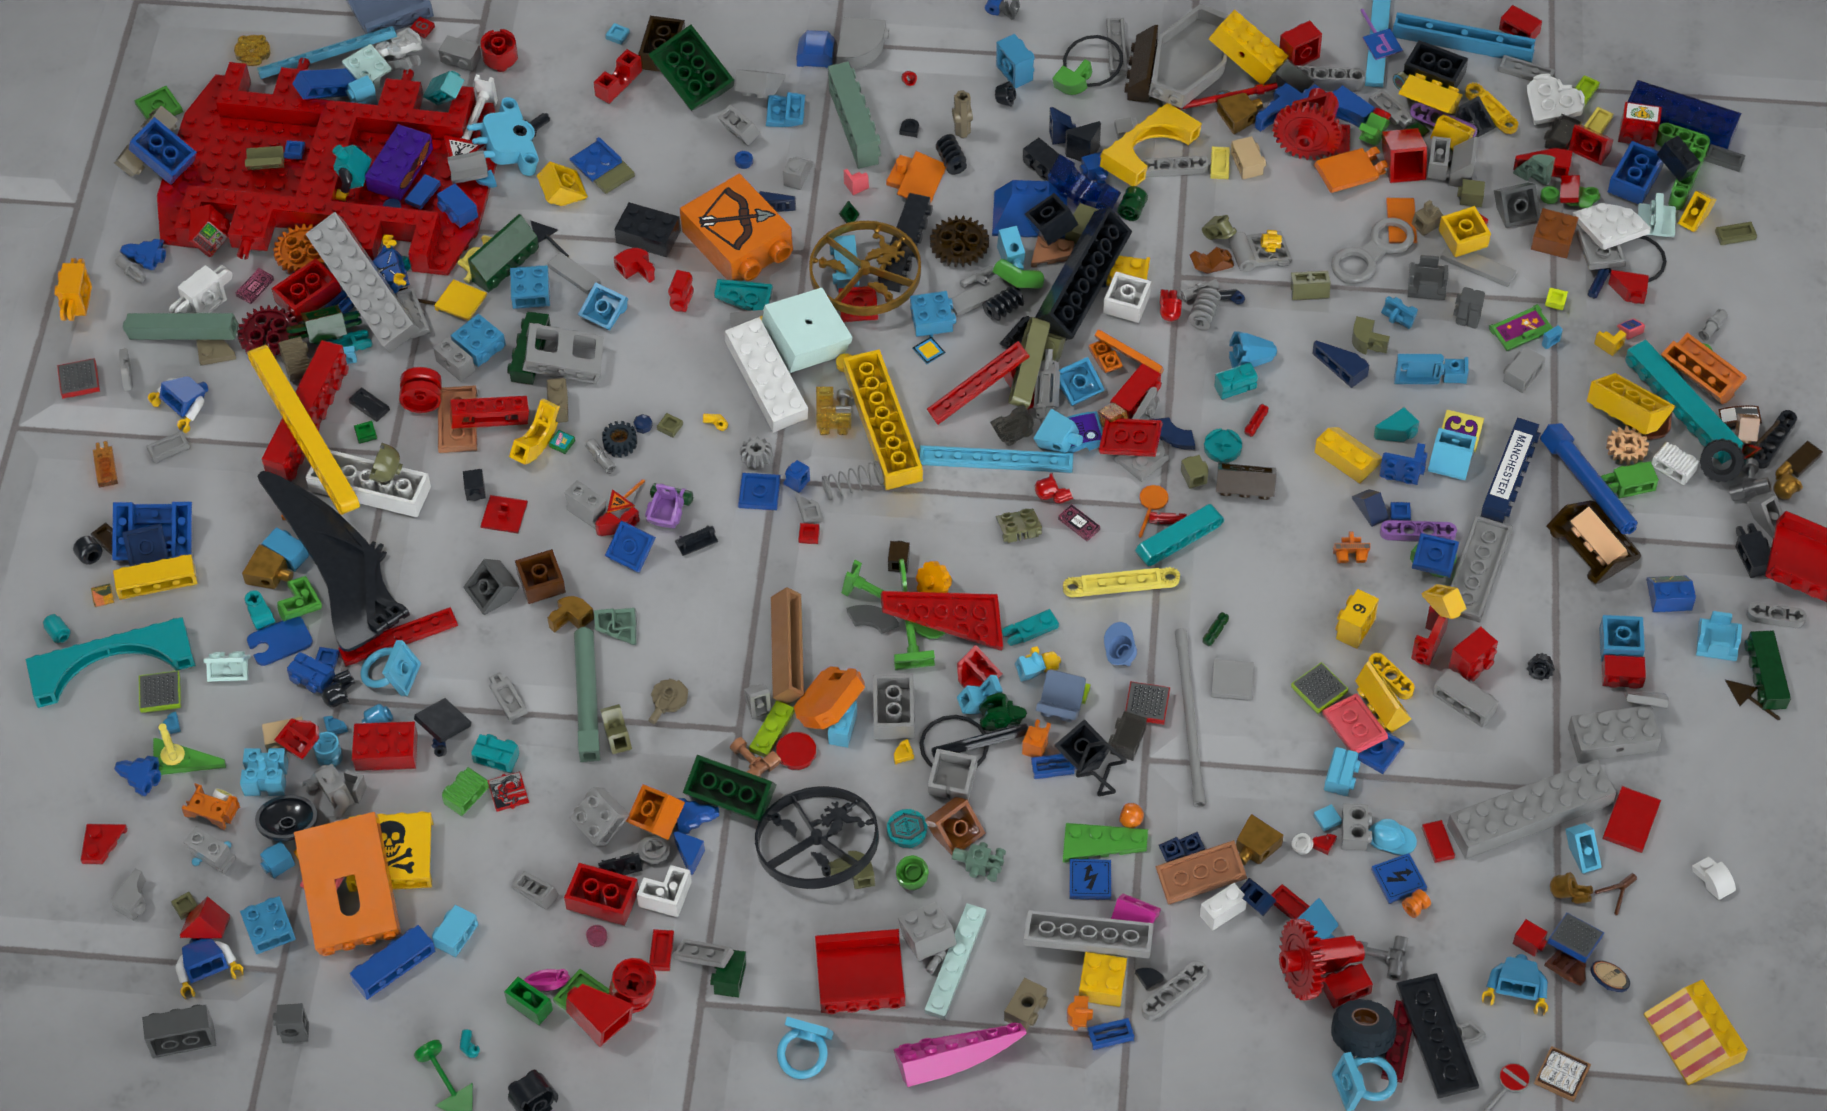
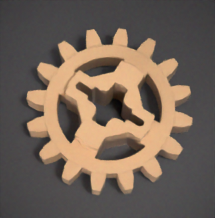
(1627, 445)

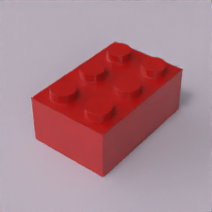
(306, 289)
(384, 746)
(601, 894)

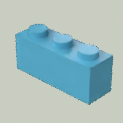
(840, 278)

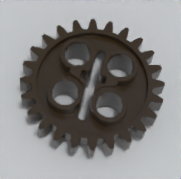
(959, 241)

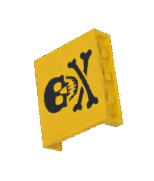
(407, 850)

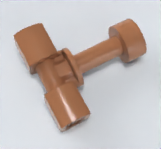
(757, 765)

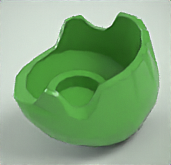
(912, 872)

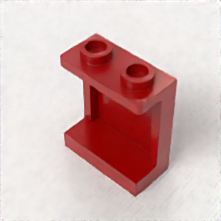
(1425, 648)

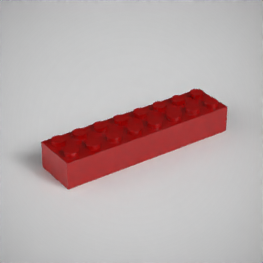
(316, 394)

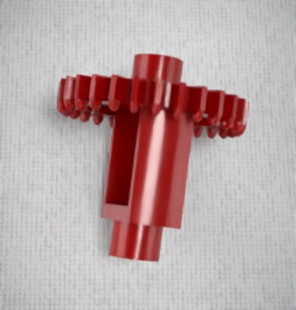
(1309, 125)
(1308, 957)

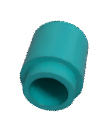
(56, 628)

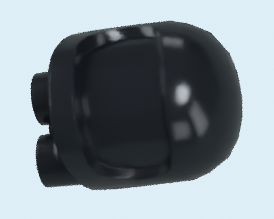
(336, 692)

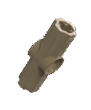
(962, 114)

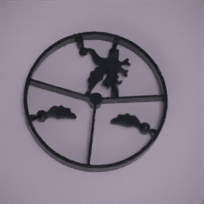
(834, 818)

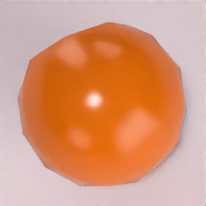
(1131, 815)

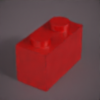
(1520, 23)
(1623, 671)
(1347, 985)

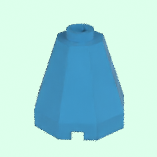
(1250, 349)

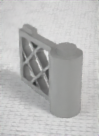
(1247, 257)

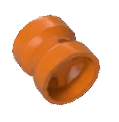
(1416, 903)

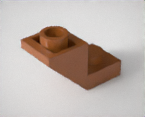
(1215, 261)

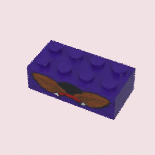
(399, 162)

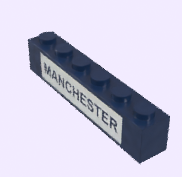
(1510, 469)

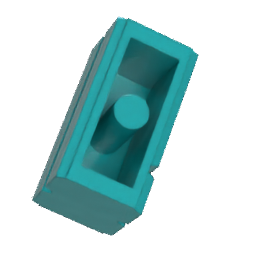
(1235, 381)
(495, 752)

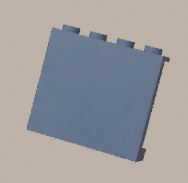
(380, 14)

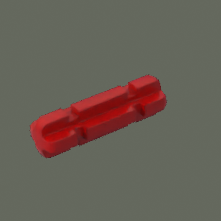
(1256, 420)
(1165, 518)

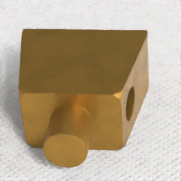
(1238, 111)
(266, 569)
(1257, 841)

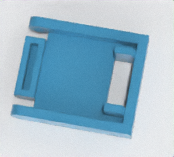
(1419, 368)

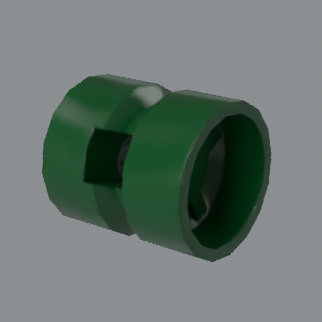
(1132, 203)

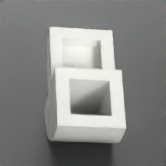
(1716, 877)

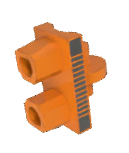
(1351, 545)

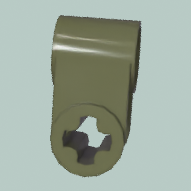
(1218, 228)

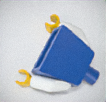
(182, 396)
(203, 959)

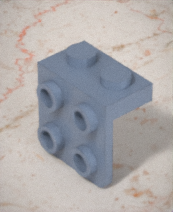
(1061, 695)

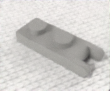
(1148, 406)

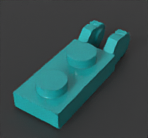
(357, 339)
(1031, 627)

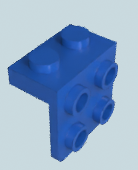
(1404, 468)

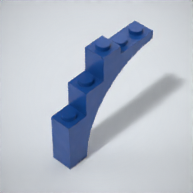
(1350, 108)

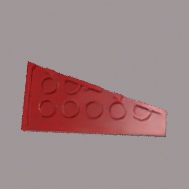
(959, 614)

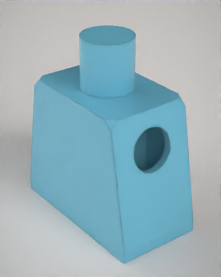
(1011, 246)
(1057, 433)

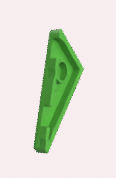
(192, 761)

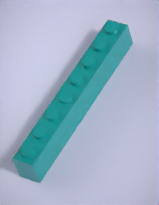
(1673, 388)

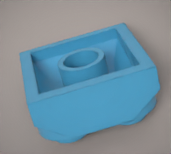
(603, 306)
(1080, 381)

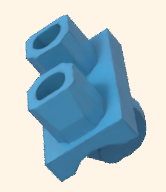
(1399, 312)

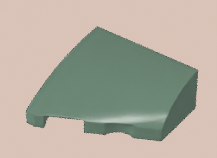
(1537, 167)
(617, 623)

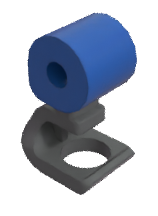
(994, 7)

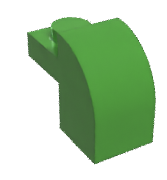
(1073, 82)
(1373, 129)

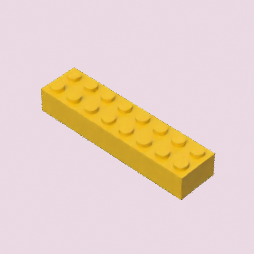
(883, 419)

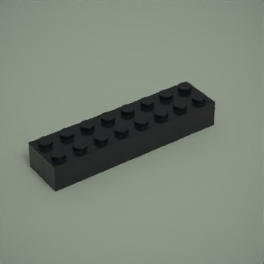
(1084, 273)

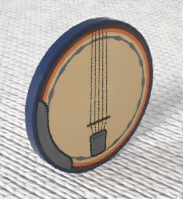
(1610, 976)

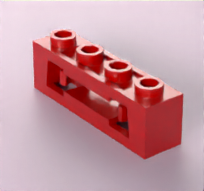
(489, 411)

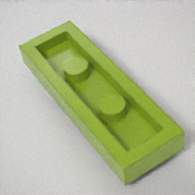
(771, 729)

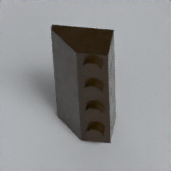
(1141, 65)

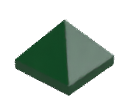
(1422, 129)
(849, 213)

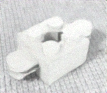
(202, 291)

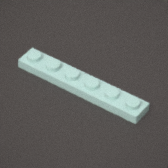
(955, 961)

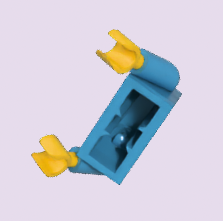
(1519, 979)

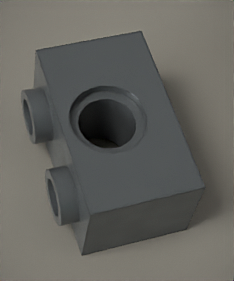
(291, 1023)

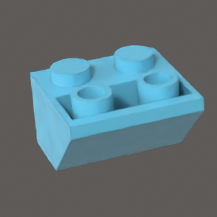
(1452, 454)

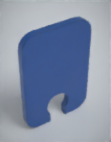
(282, 638)

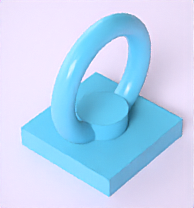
(399, 669)
(808, 1032)
(1351, 1084)

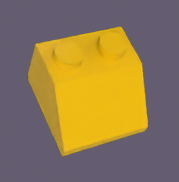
(561, 184)

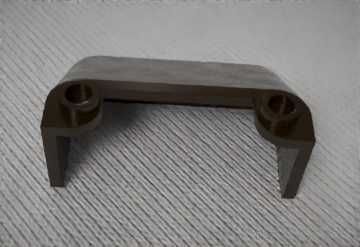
(1561, 527)

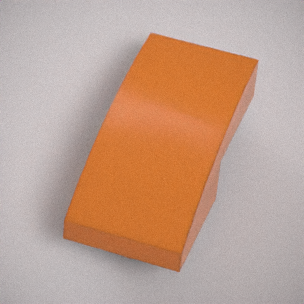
(1105, 357)

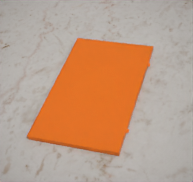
(922, 176)

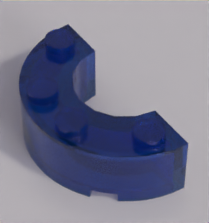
(1080, 188)

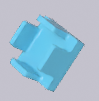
(1718, 637)

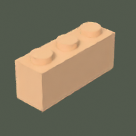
(1597, 537)

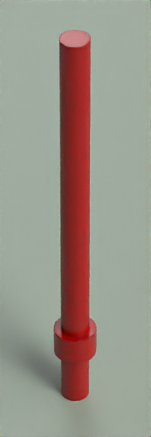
(1259, 89)

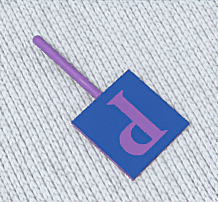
(1381, 43)

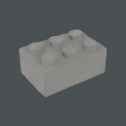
(893, 706)

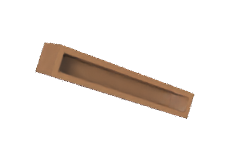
(787, 646)

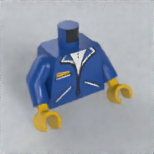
(391, 265)

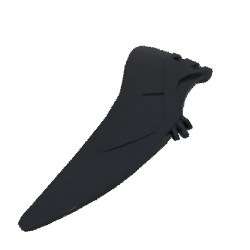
(344, 561)

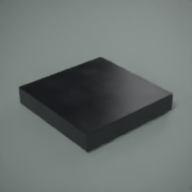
(442, 720)

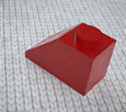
(1629, 286)

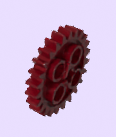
(253, 329)

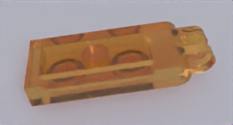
(105, 465)

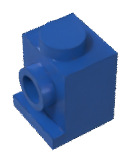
(795, 473)

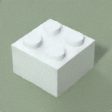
(1127, 297)

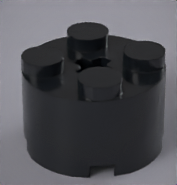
(532, 1093)

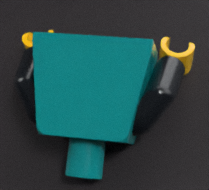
(351, 167)

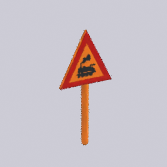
(620, 502)

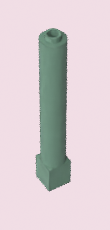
(586, 696)

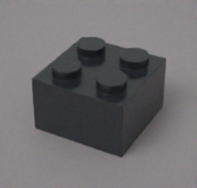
(1051, 219)

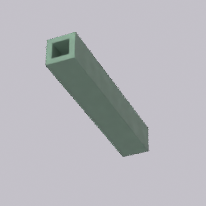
(181, 326)

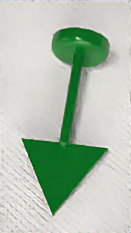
(458, 1100)

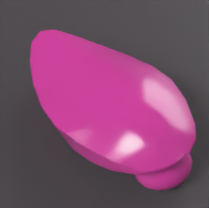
(548, 979)

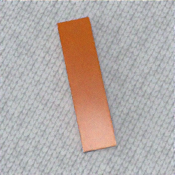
(1127, 351)

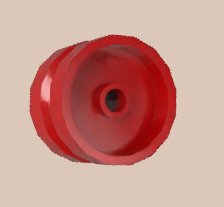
(420, 389)

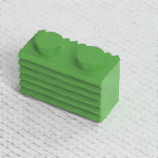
(464, 791)

